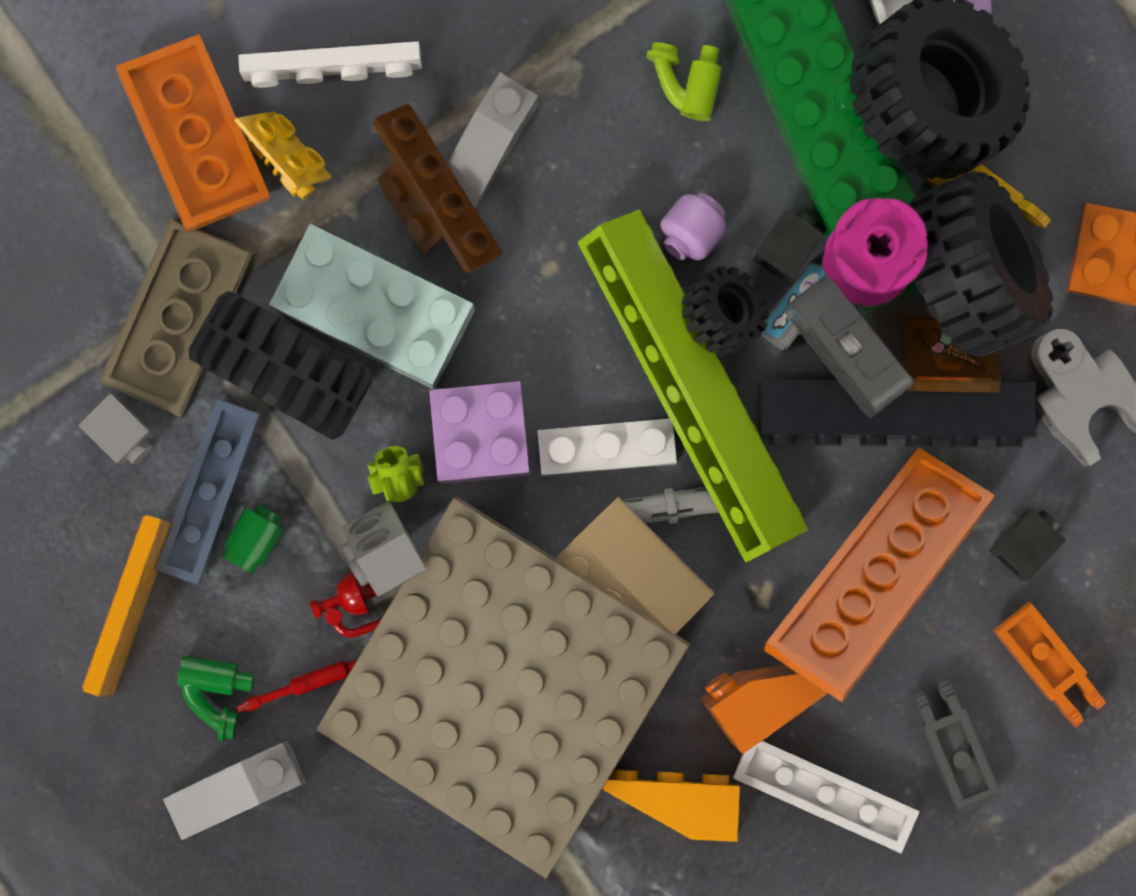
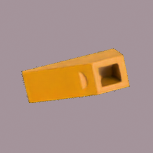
(692, 808)

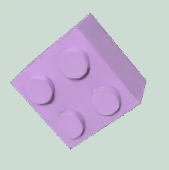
(479, 433)

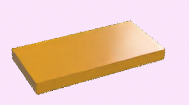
(126, 608)

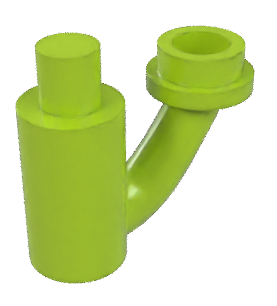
(702, 83)

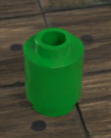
(253, 538)

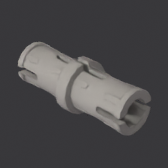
(672, 505)

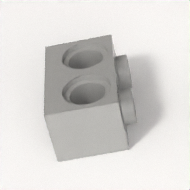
(381, 549)

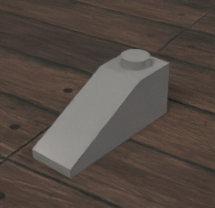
(491, 135)
(234, 790)

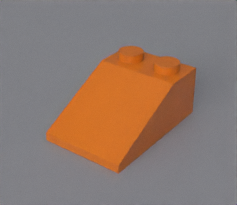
(758, 702)

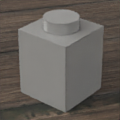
(118, 431)

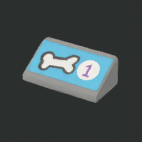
(779, 328)

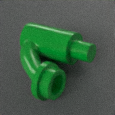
(217, 677)

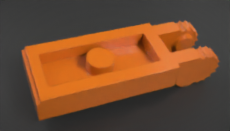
(1047, 660)

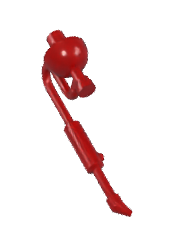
(352, 599)

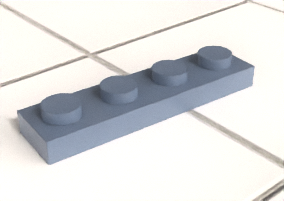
(208, 492)

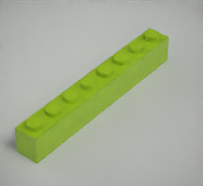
(692, 386)

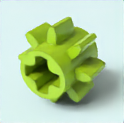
(395, 474)

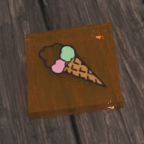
(939, 365)

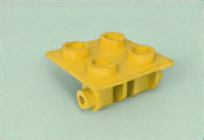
(274, 138)

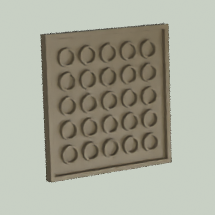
(502, 687)

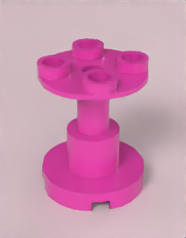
(875, 251)

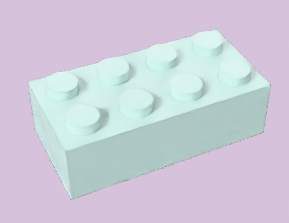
(372, 306)

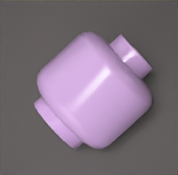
(693, 226)

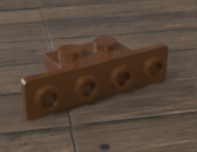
(429, 193)

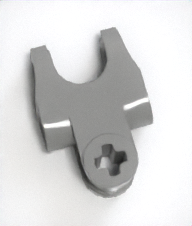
(1078, 389)

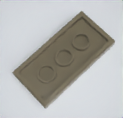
(169, 309)

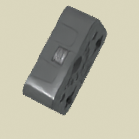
(848, 346)

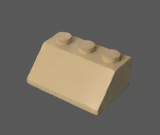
(636, 567)

